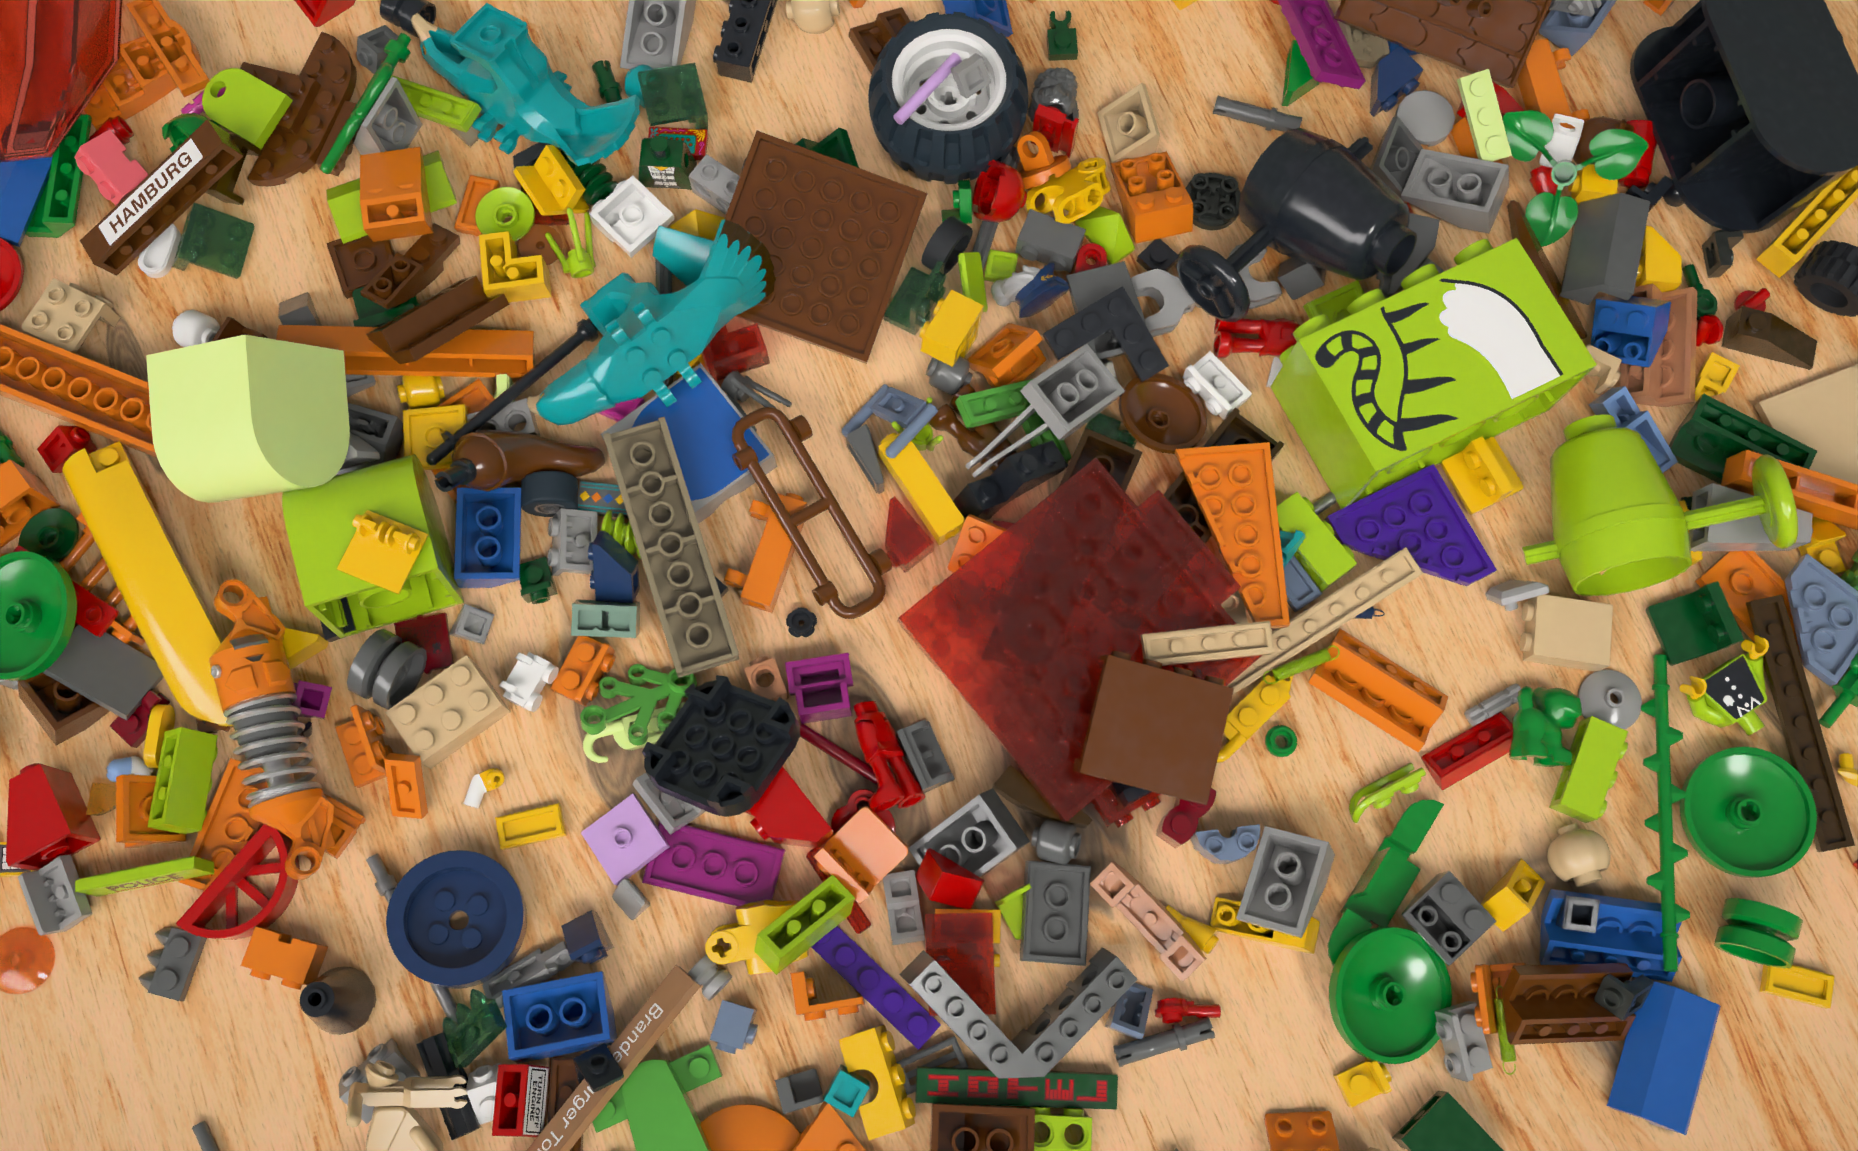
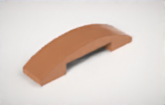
(1150, 918)

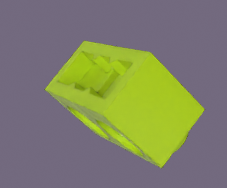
(1057, 1124)

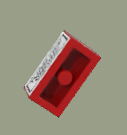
(520, 1100)

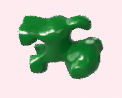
(1539, 725)

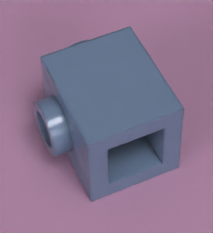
(734, 1027)

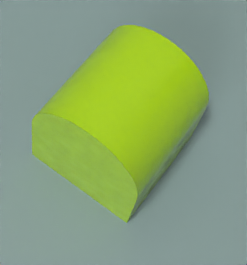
(322, 529)

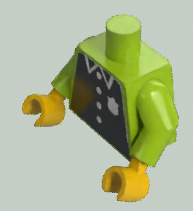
(1731, 690)

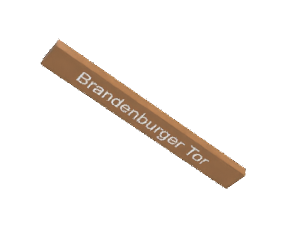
(628, 1051)

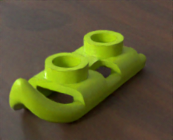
(1381, 796)

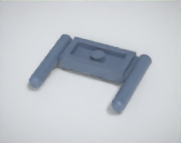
(896, 406)

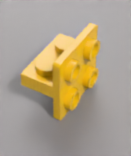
(552, 184)
(1481, 474)

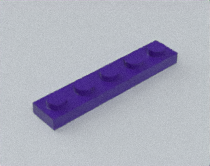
(877, 987)

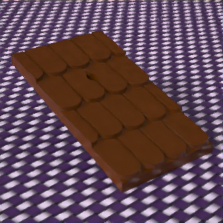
(1455, 32)

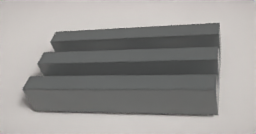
(956, 1053)

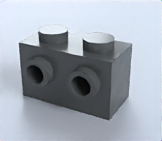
(1049, 241)

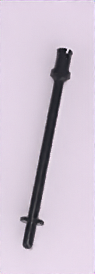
(585, 332)

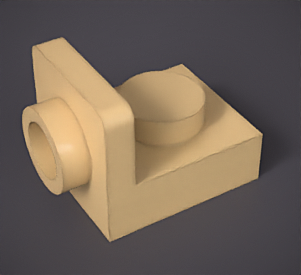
(1606, 369)

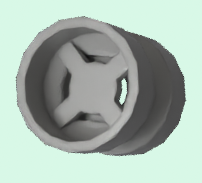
(706, 974)

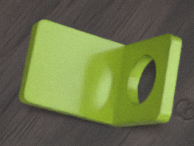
(1011, 909)

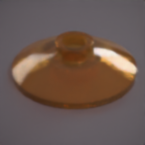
(34, 964)

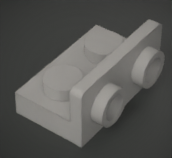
(571, 537)
(1462, 1041)

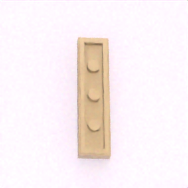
(1208, 643)

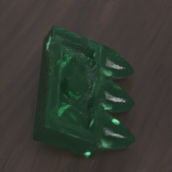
(473, 1028)

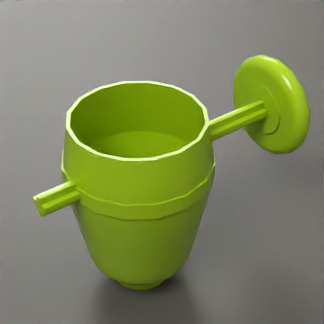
(1624, 518)

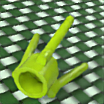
(579, 262)
(924, 439)

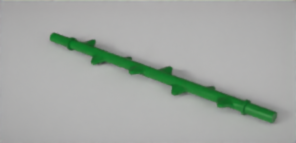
(1662, 821)

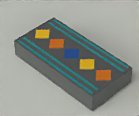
(600, 498)

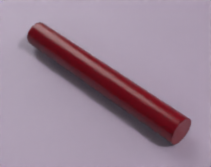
(837, 753)

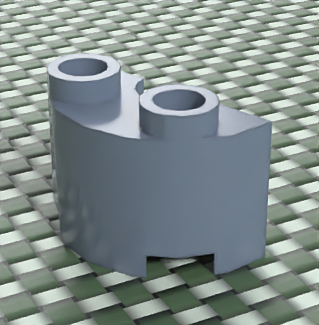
(1226, 850)

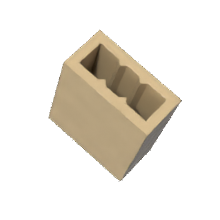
(1567, 632)

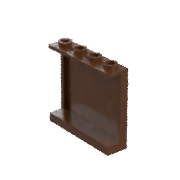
(1155, 728)

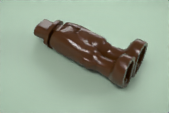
(970, 441)

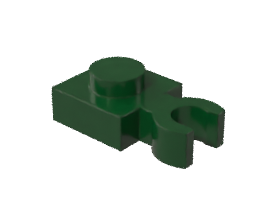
(1061, 39)

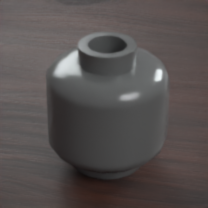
(949, 378)
(1056, 841)

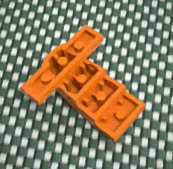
(148, 66)

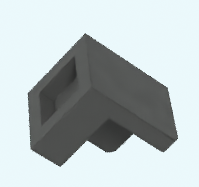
(1300, 277)
(799, 1090)

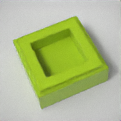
(1000, 265)

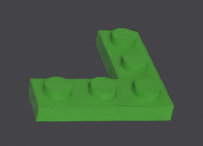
(1001, 404)

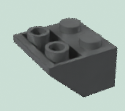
(1447, 916)

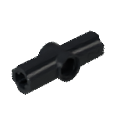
(439, 1063)

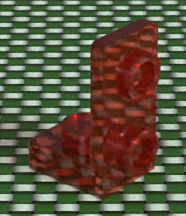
(1106, 803)

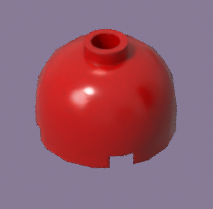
(999, 193)

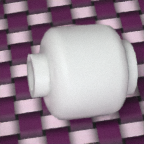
(194, 328)

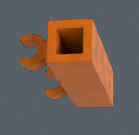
(1542, 85)
(771, 559)

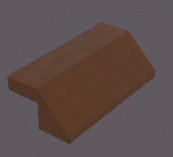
(436, 320)
(1559, 1004)

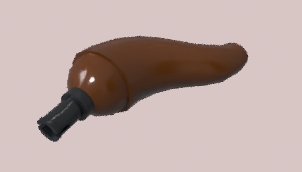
(499, 457)

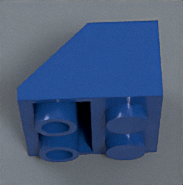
(1630, 328)

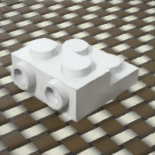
(630, 216)

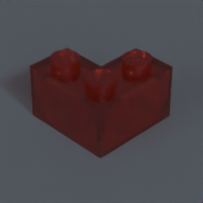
(735, 351)

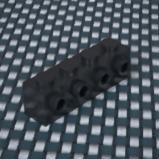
(743, 38)

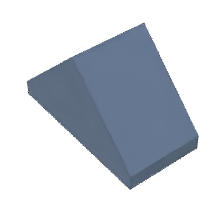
(1131, 1012)

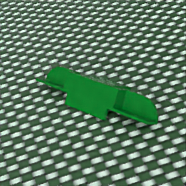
(1385, 878)

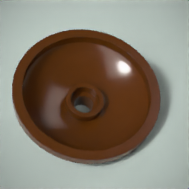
(1162, 413)

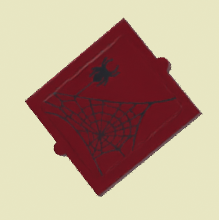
(430, 634)

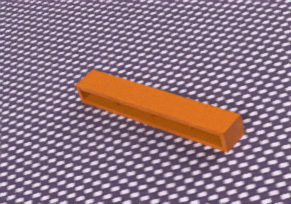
(467, 355)
(1812, 491)

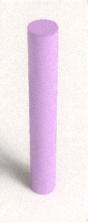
(926, 89)

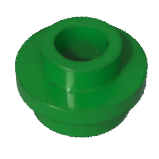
(1290, 739)

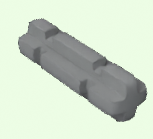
(1492, 705)

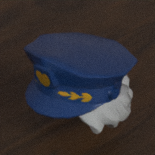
(1031, 289)

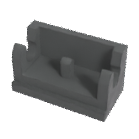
(925, 755)

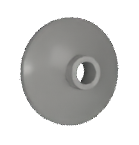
(1596, 701)

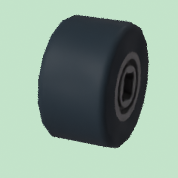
(548, 492)

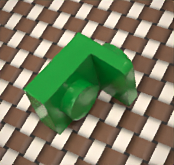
(961, 200)

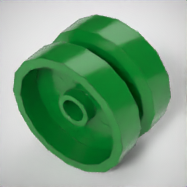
(1758, 932)

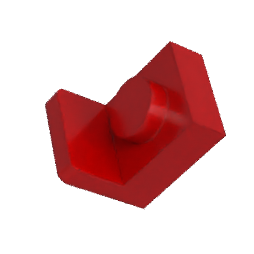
(64, 443)

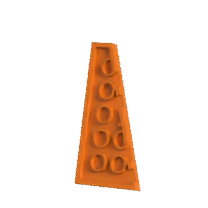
(1240, 508)

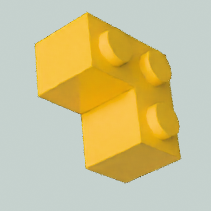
(507, 274)
(952, 328)

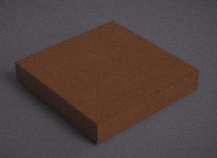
(359, 261)

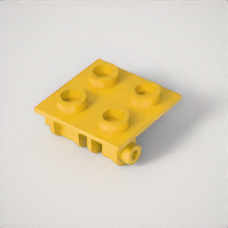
(382, 551)

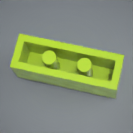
(1320, 551)
(1594, 759)
(183, 781)
(804, 924)

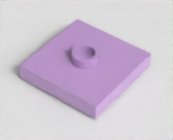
(625, 839)

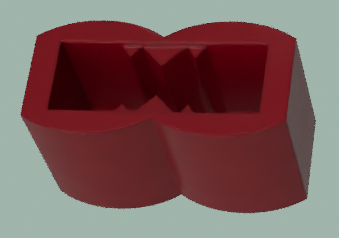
(1183, 820)

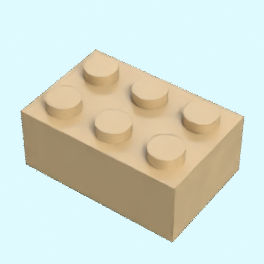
(447, 712)

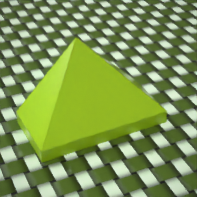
(1109, 231)

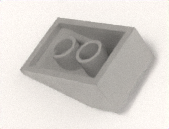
(656, 32)
(389, 123)
(1458, 189)
(1285, 881)

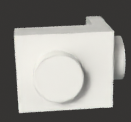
(482, 1092)

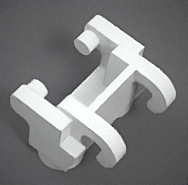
(528, 680)

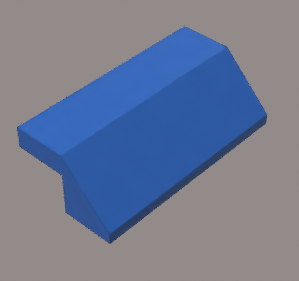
(20, 192)
(1624, 933)
(1665, 1058)

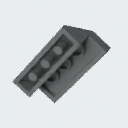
(1605, 248)

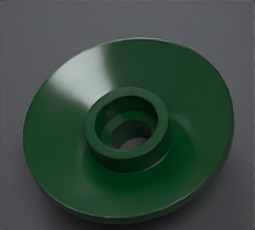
(50, 534)

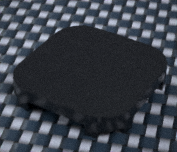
(722, 748)

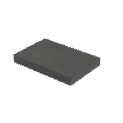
(106, 671)
(1055, 913)

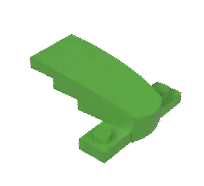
(658, 1103)

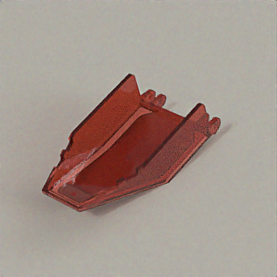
(51, 69)

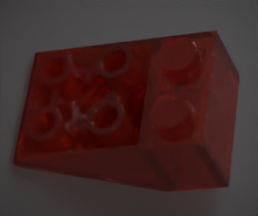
(966, 952)

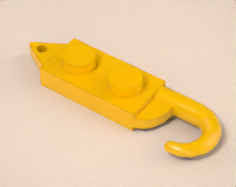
(1253, 713)

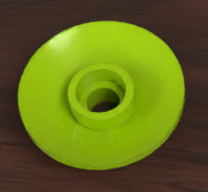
(501, 204)

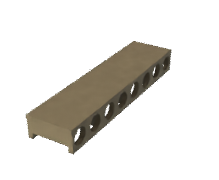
(671, 548)

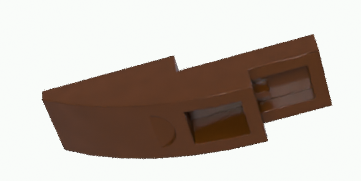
(412, 272)

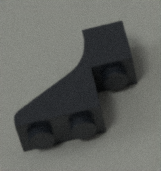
(1011, 479)

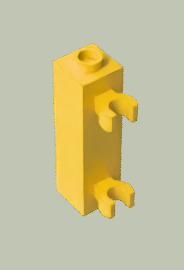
(923, 490)

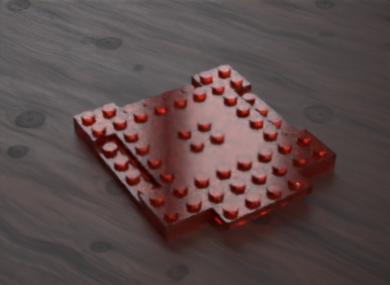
(1050, 597)

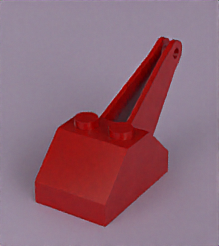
(789, 815)

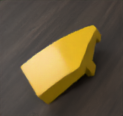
(1714, 376)

